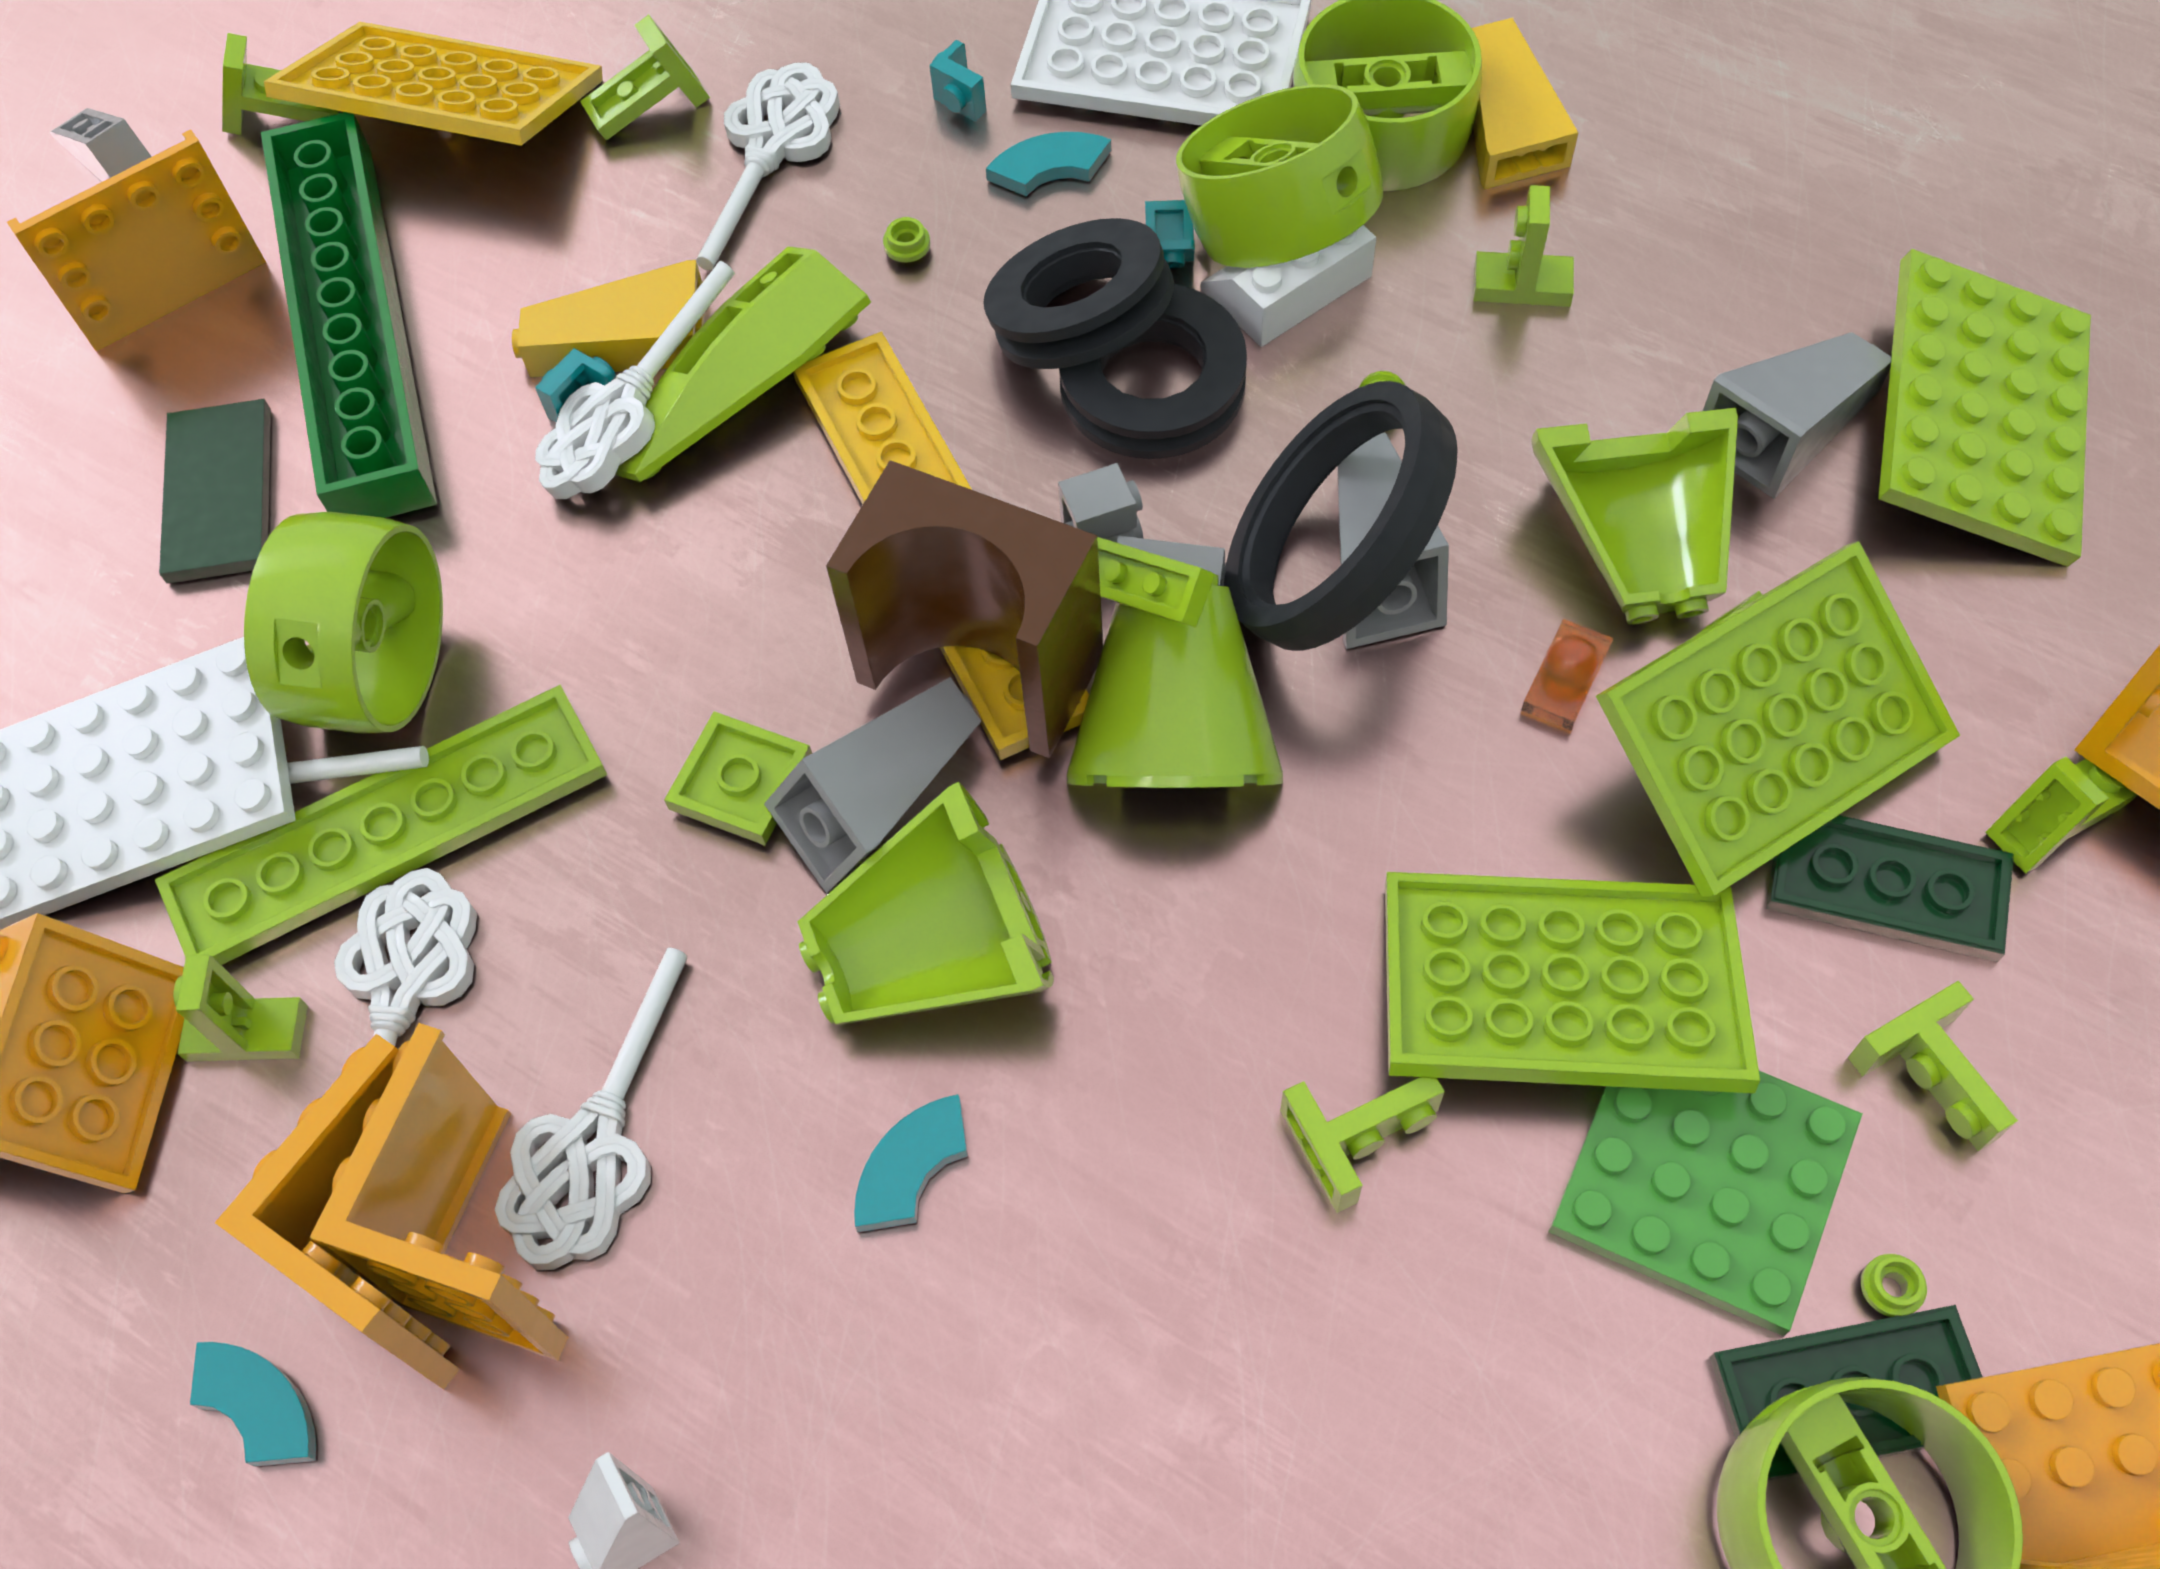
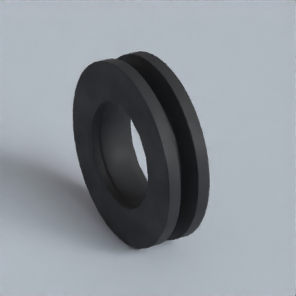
(1089, 327)
(1175, 423)

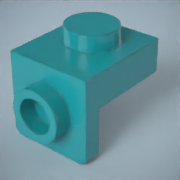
(955, 84)
(1174, 229)
(568, 376)

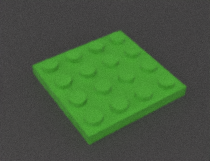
(1711, 1190)

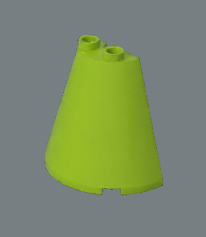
(1650, 508)
(1175, 705)
(927, 922)

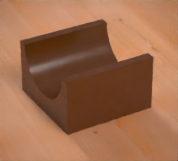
(968, 570)

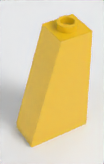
(1519, 118)
(607, 321)

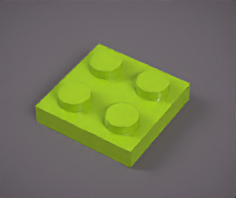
(733, 776)

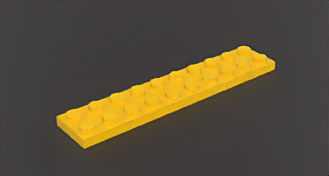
(878, 417)

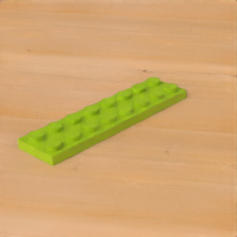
(380, 829)

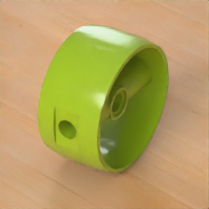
(1397, 63)
(1280, 176)
(367, 607)
(1844, 1470)

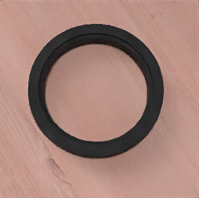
(1389, 545)

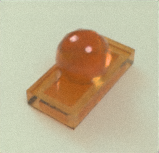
(1567, 674)

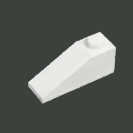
(618, 1519)

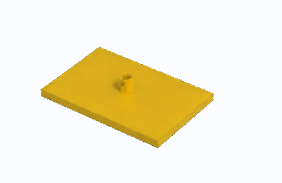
(436, 82)

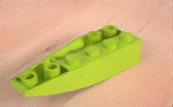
(745, 350)

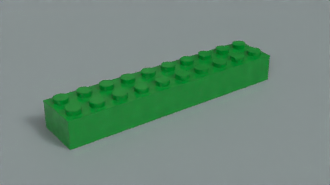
(346, 320)

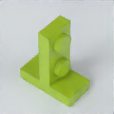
(643, 83)
(245, 90)
(1524, 271)
(2056, 808)
(230, 1023)
(1939, 1065)
(1356, 1131)

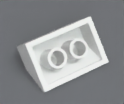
(1281, 295)

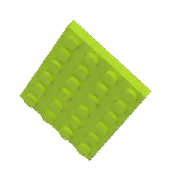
(1987, 408)
(1778, 718)
(1566, 983)

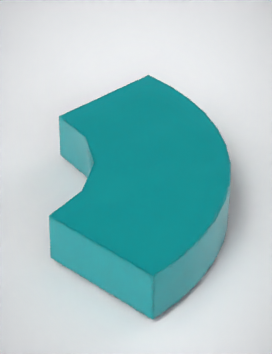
(1048, 159)
(906, 1162)
(258, 1400)

